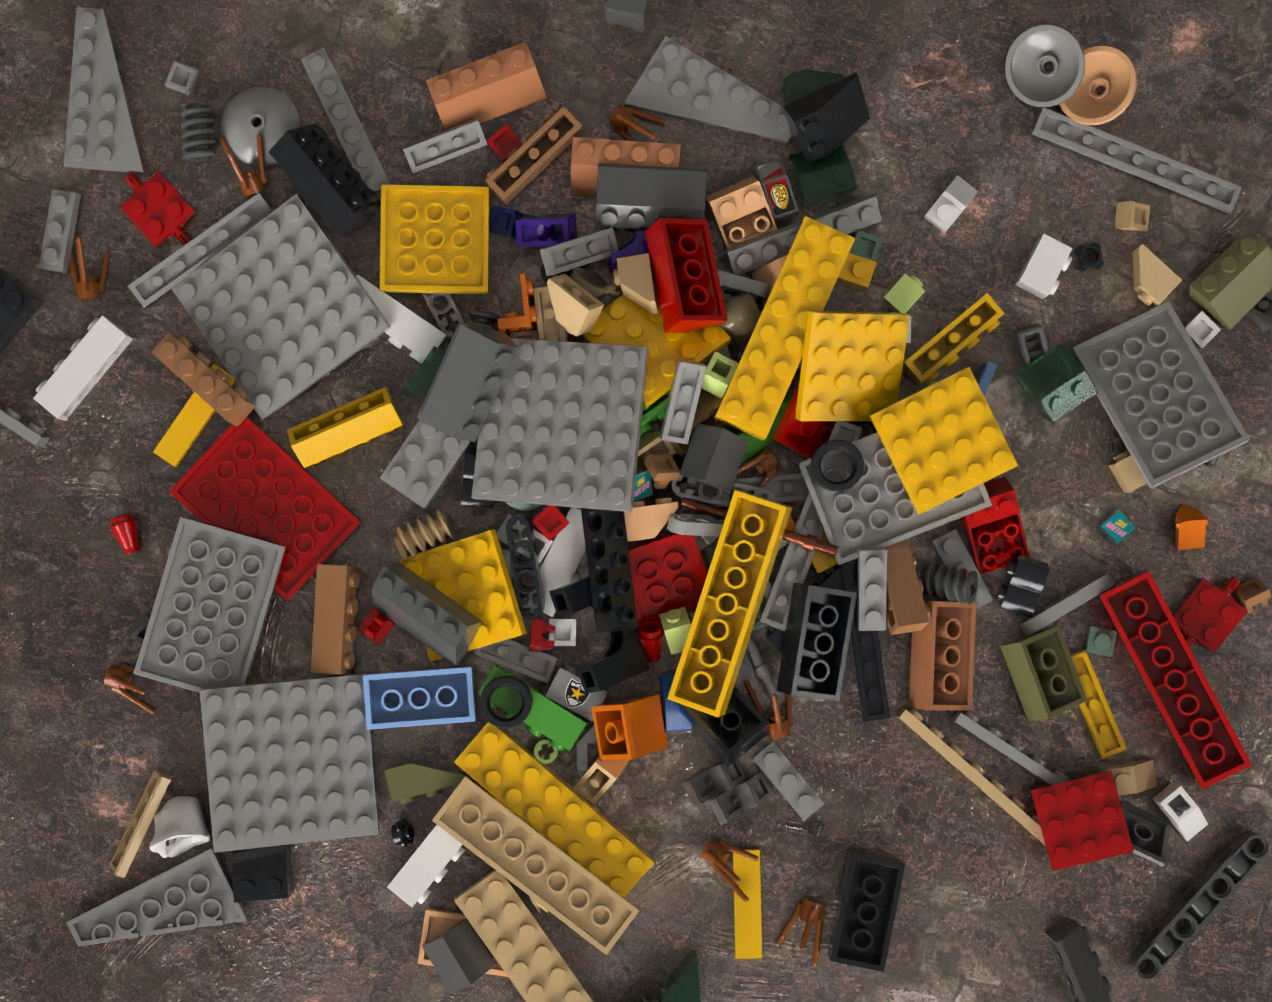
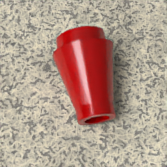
(125, 531)
(651, 639)

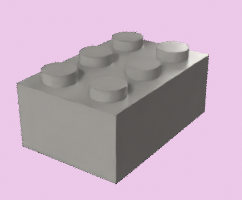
(424, 463)

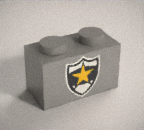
(569, 692)

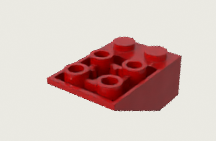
(996, 531)

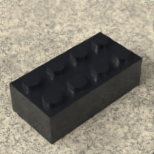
(325, 178)
(816, 642)
(866, 910)

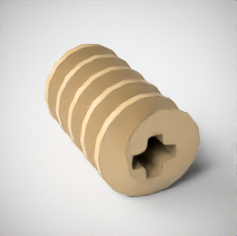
(422, 535)

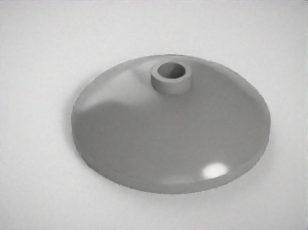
(1028, 62)
(254, 103)

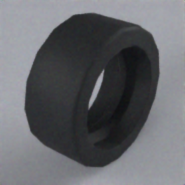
(858, 465)
(486, 708)

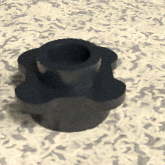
(1096, 255)
(402, 833)

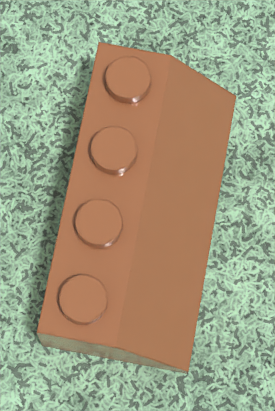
(487, 87)
(591, 151)
(944, 658)

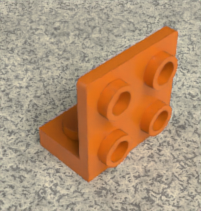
(513, 321)

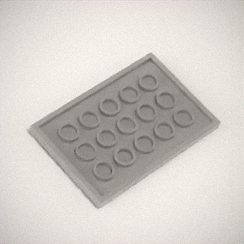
(1160, 395)
(877, 507)
(209, 607)

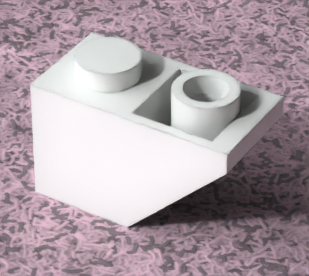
(542, 543)
(1180, 810)

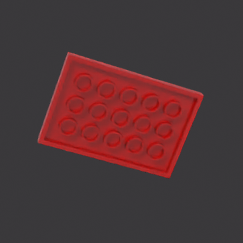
(263, 493)

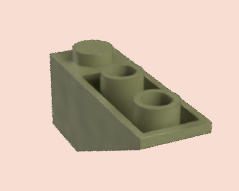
(418, 778)

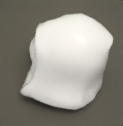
(181, 824)

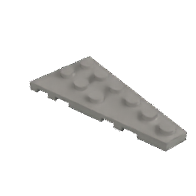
(700, 92)
(99, 113)
(173, 901)

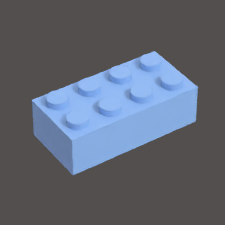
(420, 697)

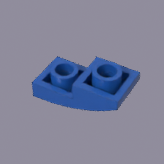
(673, 715)

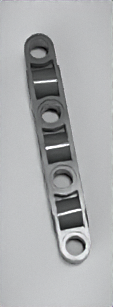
(1198, 904)

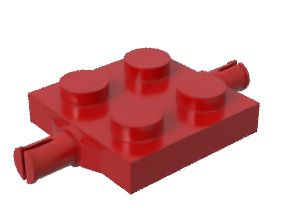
(158, 209)
(1209, 614)

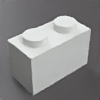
(1044, 267)

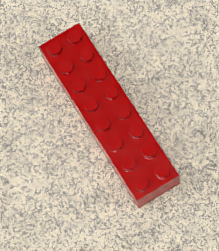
(1174, 679)

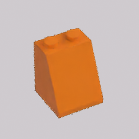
(629, 728)

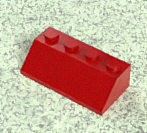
(685, 274)

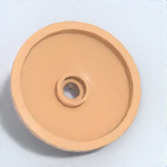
(1105, 69)

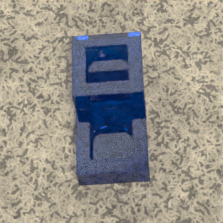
(503, 221)

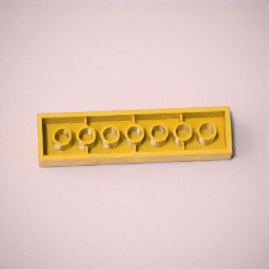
(781, 328)
(729, 603)
(554, 808)

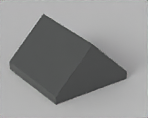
(626, 12)
(714, 457)
(1147, 833)
(459, 956)

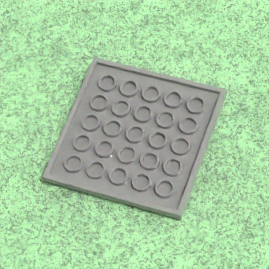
(281, 307)
(564, 427)
(288, 762)

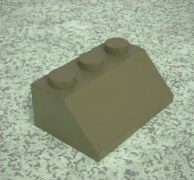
(1235, 280)
(1043, 673)

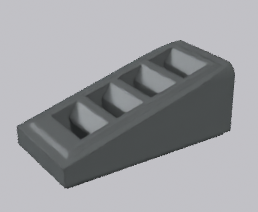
(1022, 345)

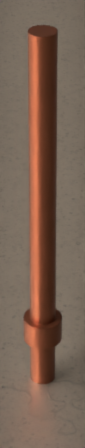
(808, 542)

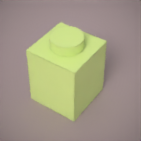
(903, 294)
(718, 374)
(676, 628)

